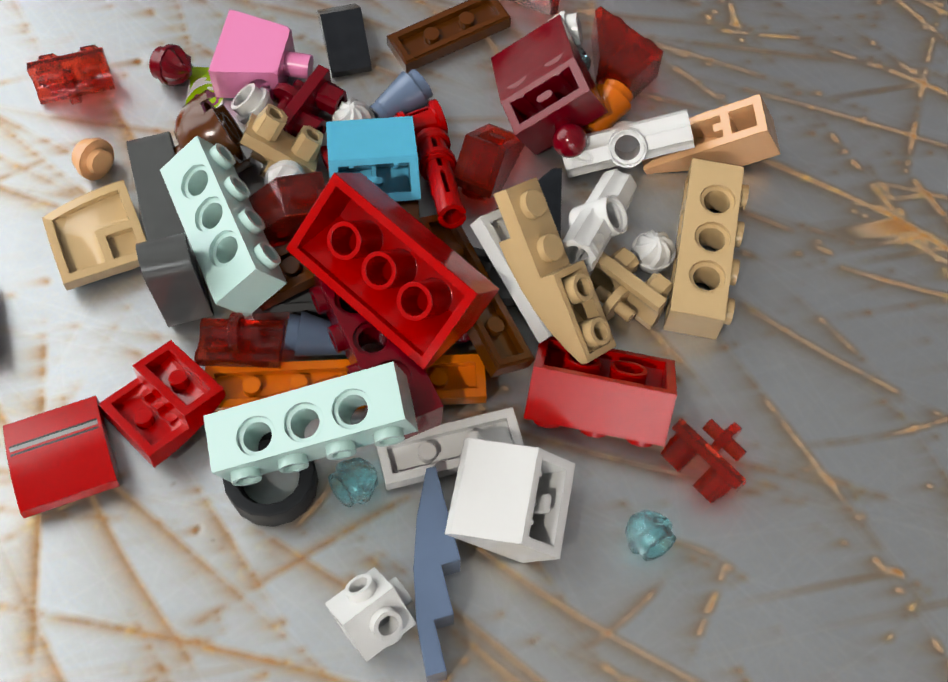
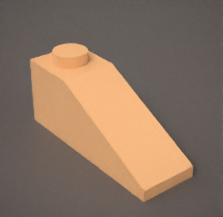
(728, 135)

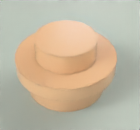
(93, 158)

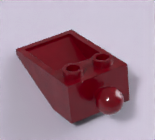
(547, 90)

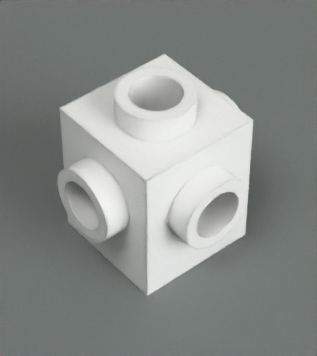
(372, 612)

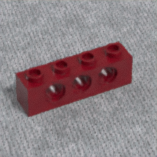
(352, 332)

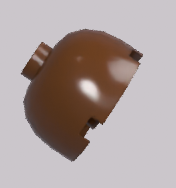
(211, 124)

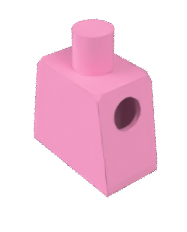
(255, 53)

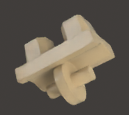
(273, 144)
(626, 293)

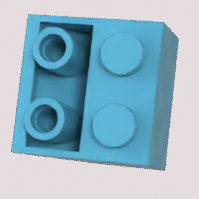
(380, 151)

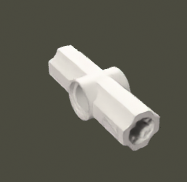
(655, 135)
(599, 218)

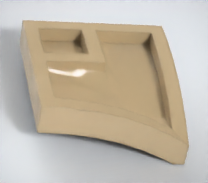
(94, 235)

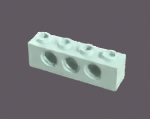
(223, 227)
(236, 431)

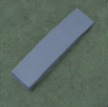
(434, 558)

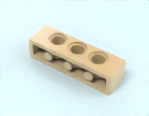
(688, 306)

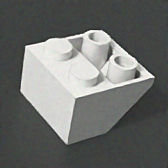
(511, 500)

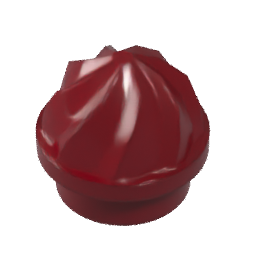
(170, 65)

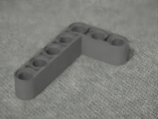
(167, 254)

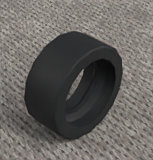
(279, 512)

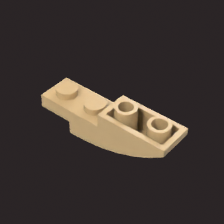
(554, 288)

